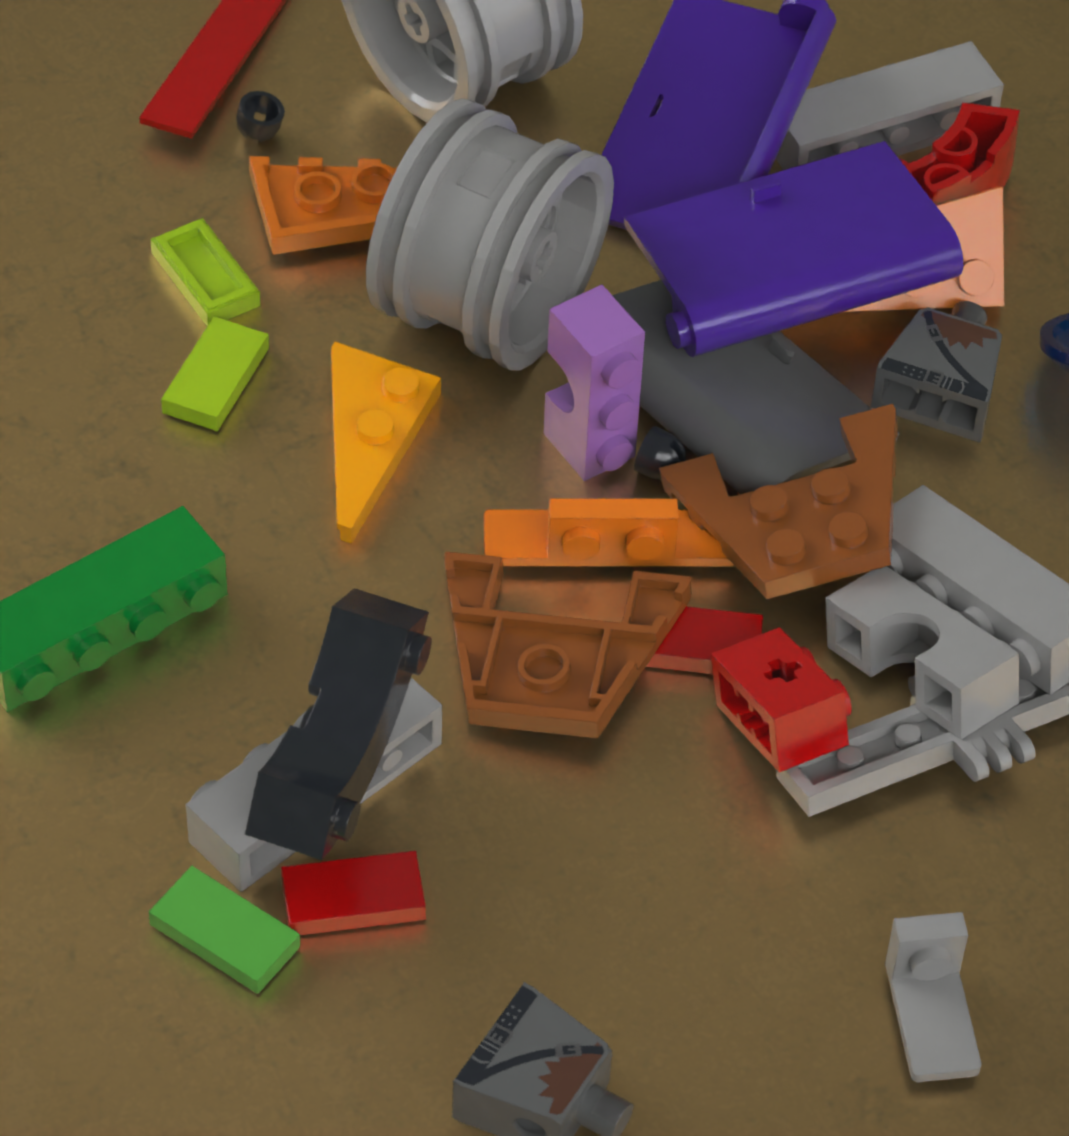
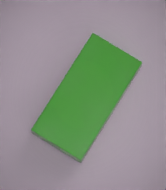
(224, 929)

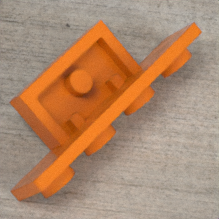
(601, 535)

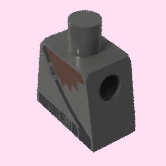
(942, 370)
(539, 1075)

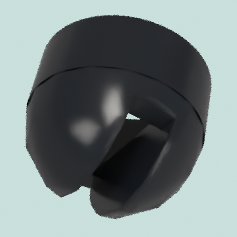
(264, 104)
(658, 450)

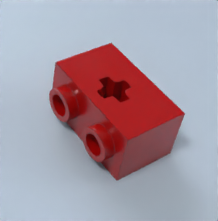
(781, 699)

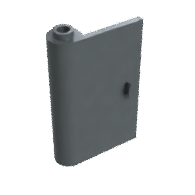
(752, 404)

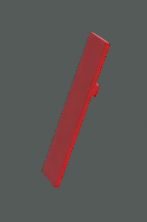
(209, 65)

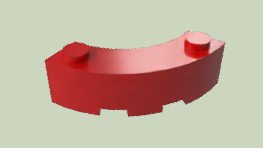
(970, 155)

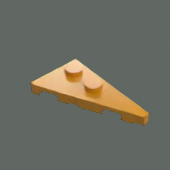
(374, 422)

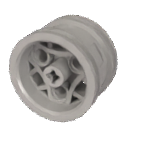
(462, 47)
(488, 231)

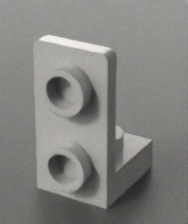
(930, 997)

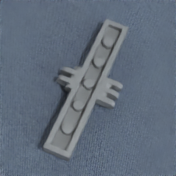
(913, 743)

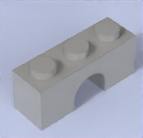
(959, 668)

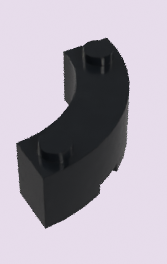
(322, 769)

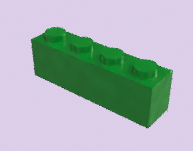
(106, 604)

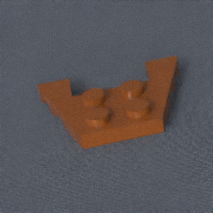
(806, 527)
(551, 668)

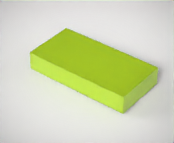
(205, 272)
(215, 373)

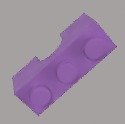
(602, 356)

